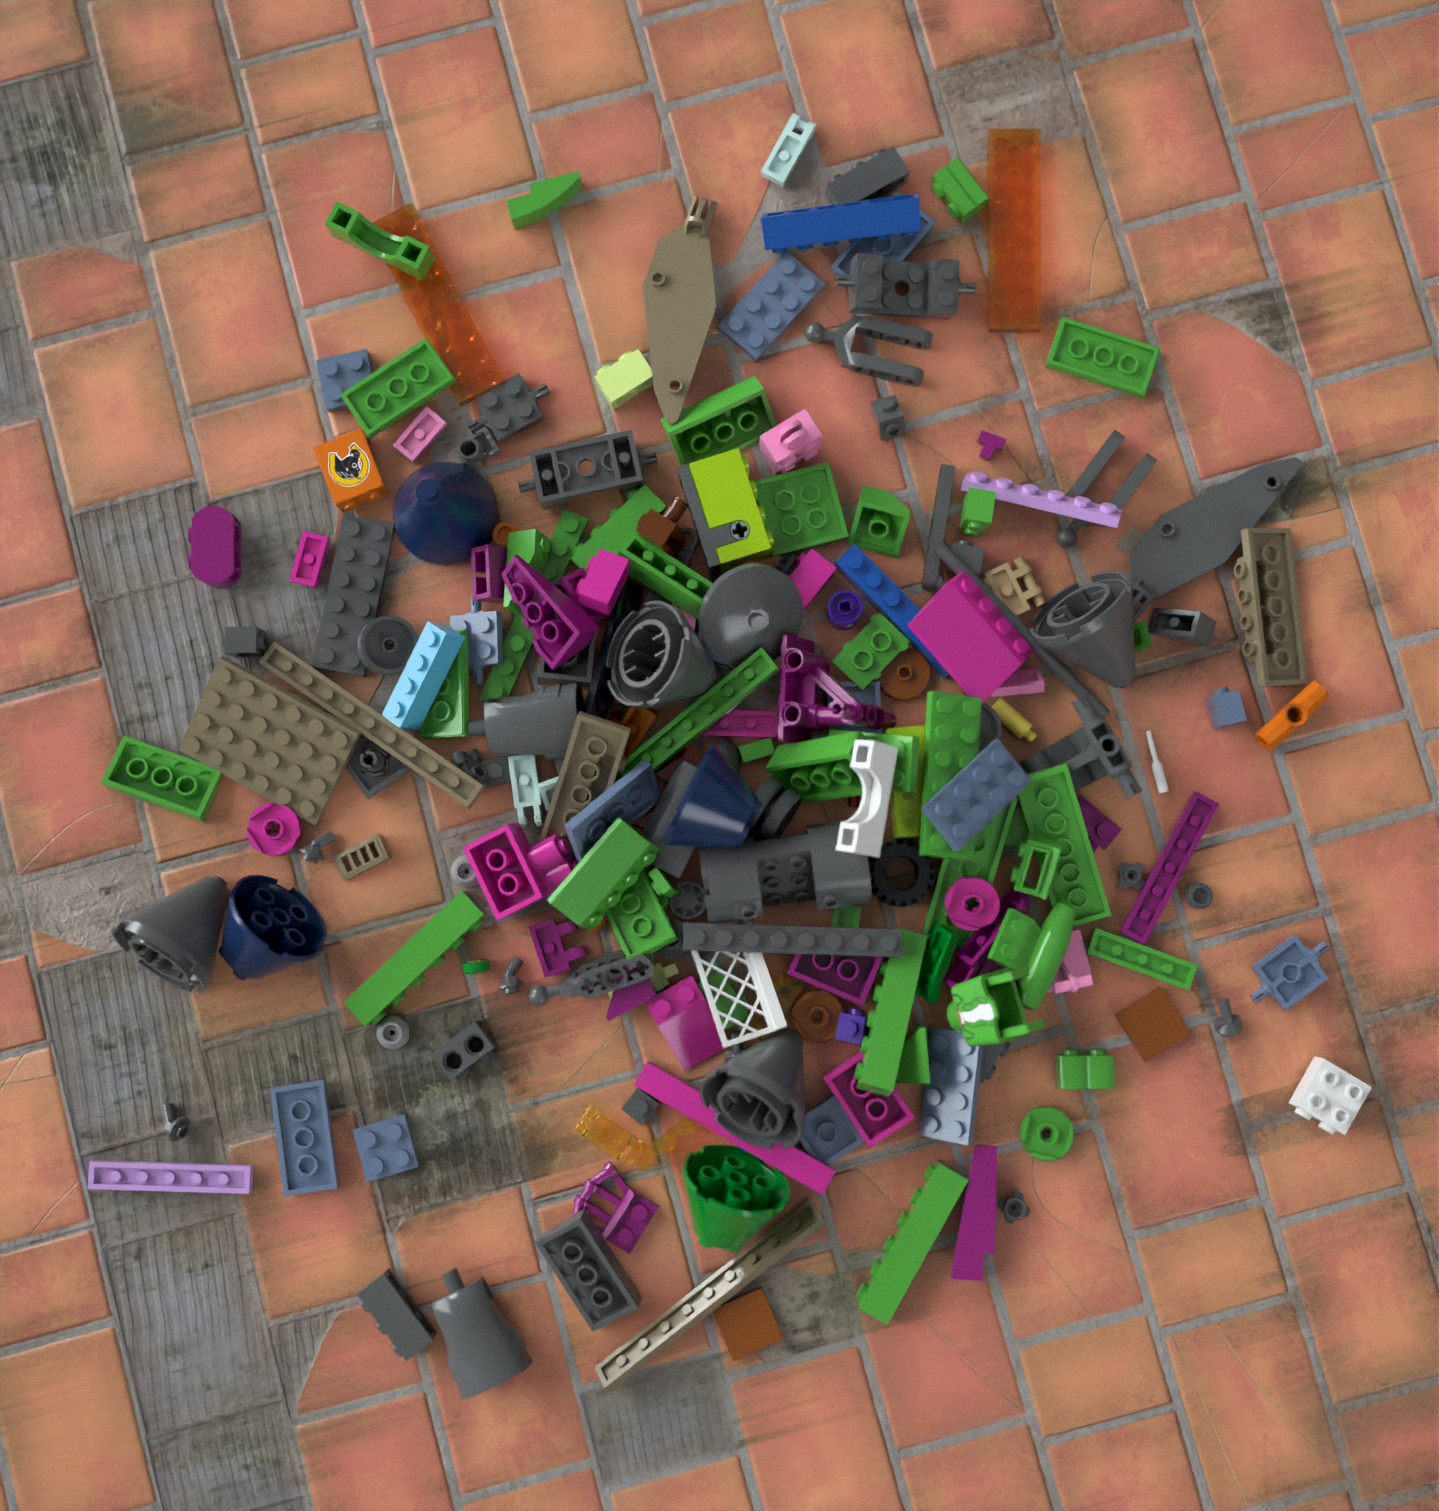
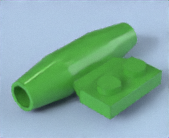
(1041, 949)

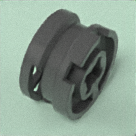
(689, 901)

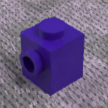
(852, 1026)

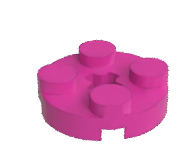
(274, 844)
(979, 915)

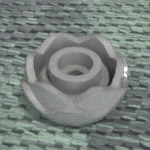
(458, 873)
(401, 1030)

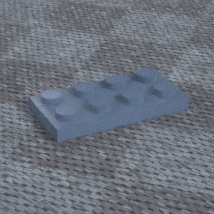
(893, 249)
(771, 306)
(975, 795)
(625, 799)
(953, 1088)
(304, 1137)

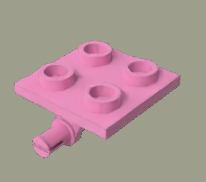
(1074, 969)

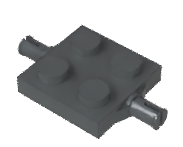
(509, 408)

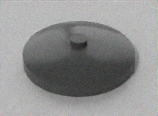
(749, 611)

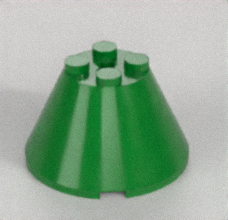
(731, 1195)

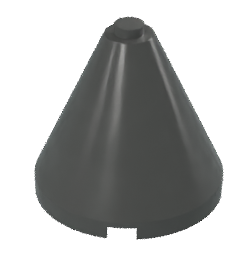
(1092, 627)
(658, 658)
(178, 933)
(761, 1091)

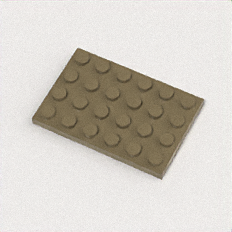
(269, 740)

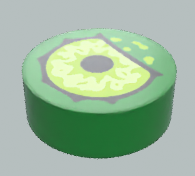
(475, 966)

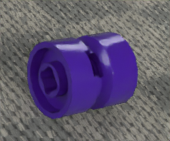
(844, 610)

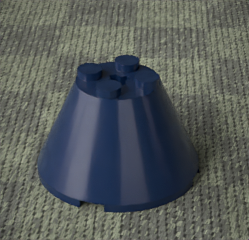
(713, 807)
(269, 928)

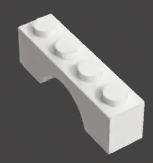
(875, 767)

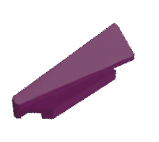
(977, 947)
(978, 1216)

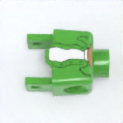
(990, 1009)

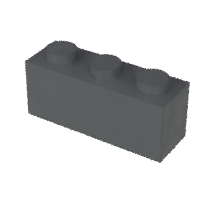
(869, 179)
(396, 1315)

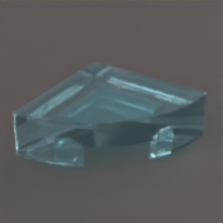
(1129, 540)

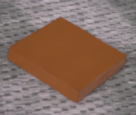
(1152, 1023)
(747, 1323)

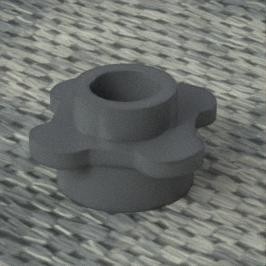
(1123, 875)
(1020, 1211)

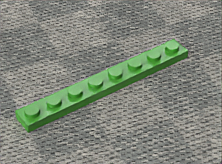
(520, 638)
(704, 712)

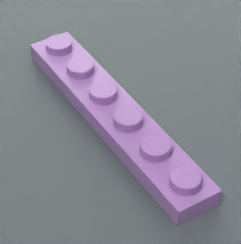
(1051, 501)
(170, 1176)

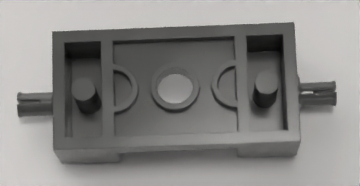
(931, 287)
(558, 474)

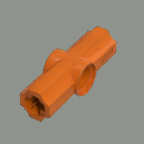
(1280, 726)

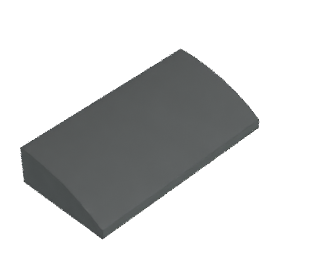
(670, 858)
(589, 1270)

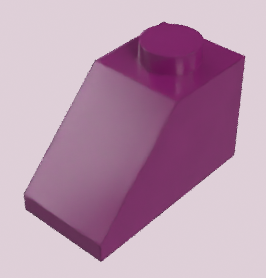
(630, 996)

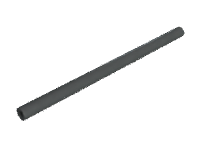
(1044, 654)

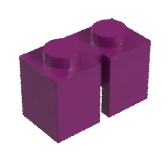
(490, 561)

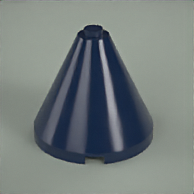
(444, 513)

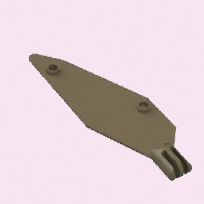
(680, 306)

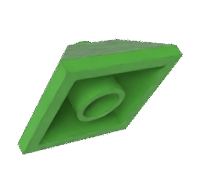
(879, 522)
(914, 1058)

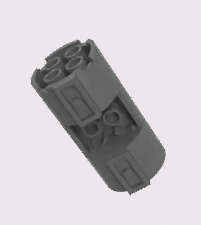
(783, 872)

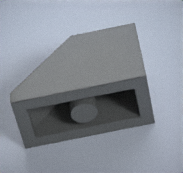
(1182, 626)

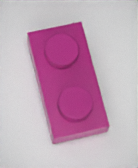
(309, 559)

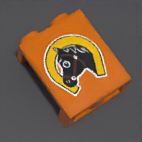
(350, 470)

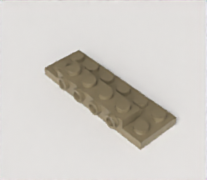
(1271, 607)
(587, 770)

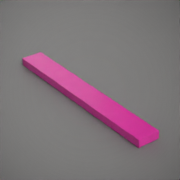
(688, 1101)

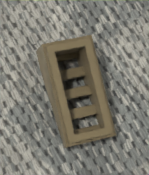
(383, 851)

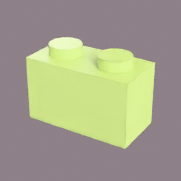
(624, 378)

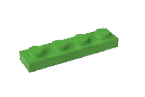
(1141, 959)

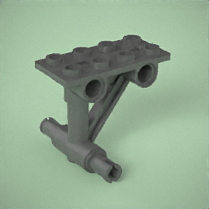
(1088, 752)

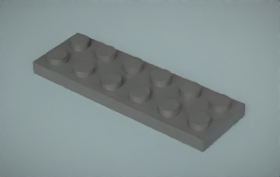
(353, 592)

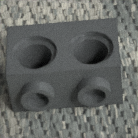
(462, 1045)

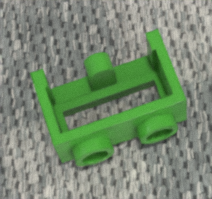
(1025, 851)

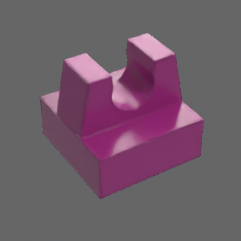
(990, 443)

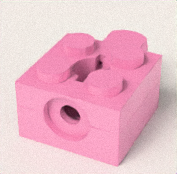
(790, 443)

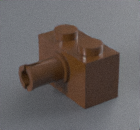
(662, 529)

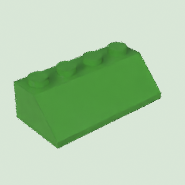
(721, 422)
(818, 767)
(604, 874)

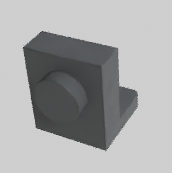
(888, 417)

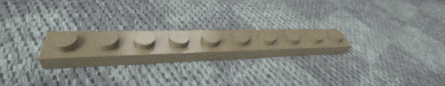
(372, 725)
(709, 1295)

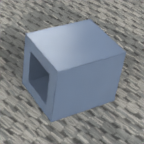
(1225, 708)

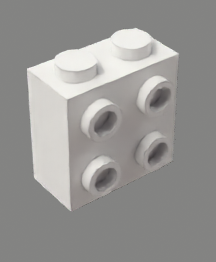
(1329, 1096)

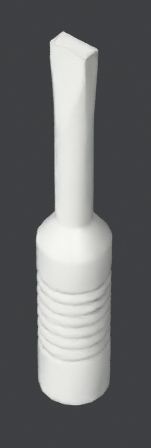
(1157, 767)

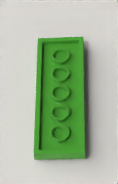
(950, 744)
(1055, 814)
(987, 854)

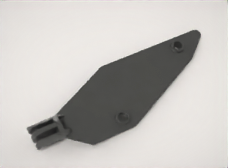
(1203, 531)

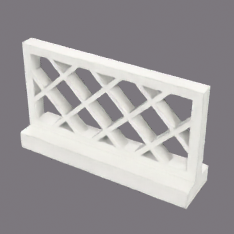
(761, 985)

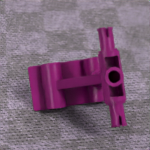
(797, 702)

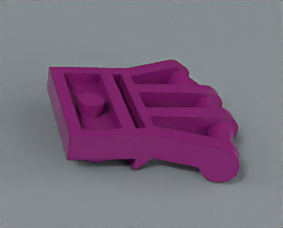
(630, 1216)

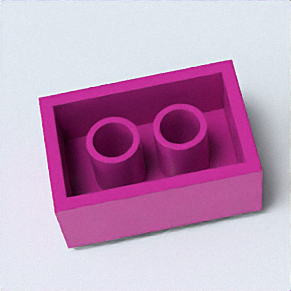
(505, 870)
(871, 1113)

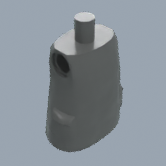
(531, 722)
(477, 1336)

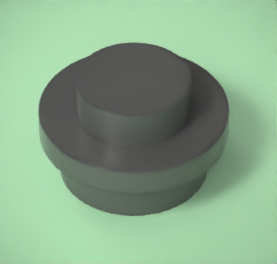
(1198, 895)

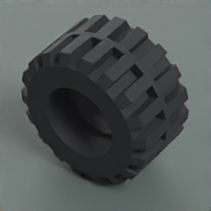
(923, 874)

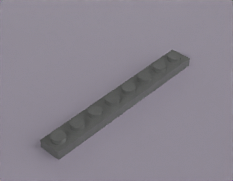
(792, 939)

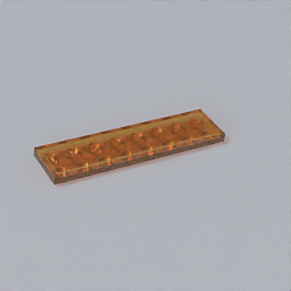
(1014, 230)
(443, 313)

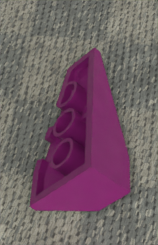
(554, 619)

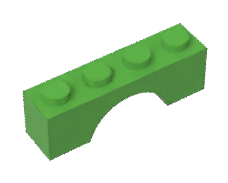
(397, 251)

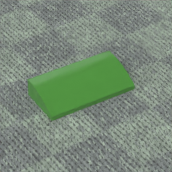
(163, 779)

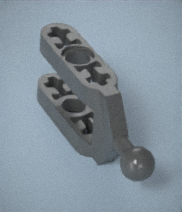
(877, 329)
(1067, 536)
(579, 981)

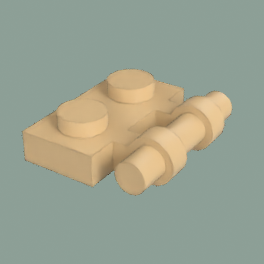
(1008, 590)

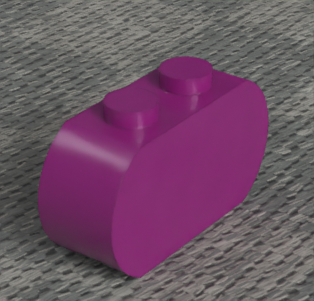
(215, 547)

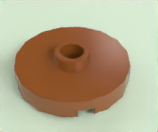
(908, 687)
(815, 1029)

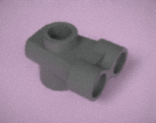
(481, 443)
(470, 764)

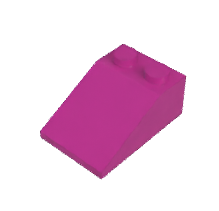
(686, 1022)

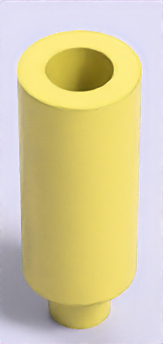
(1013, 720)

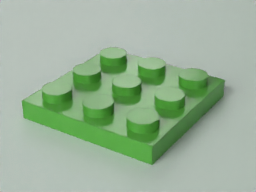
(802, 509)

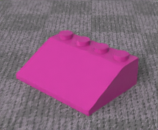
(970, 637)

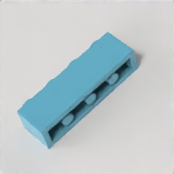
(423, 676)

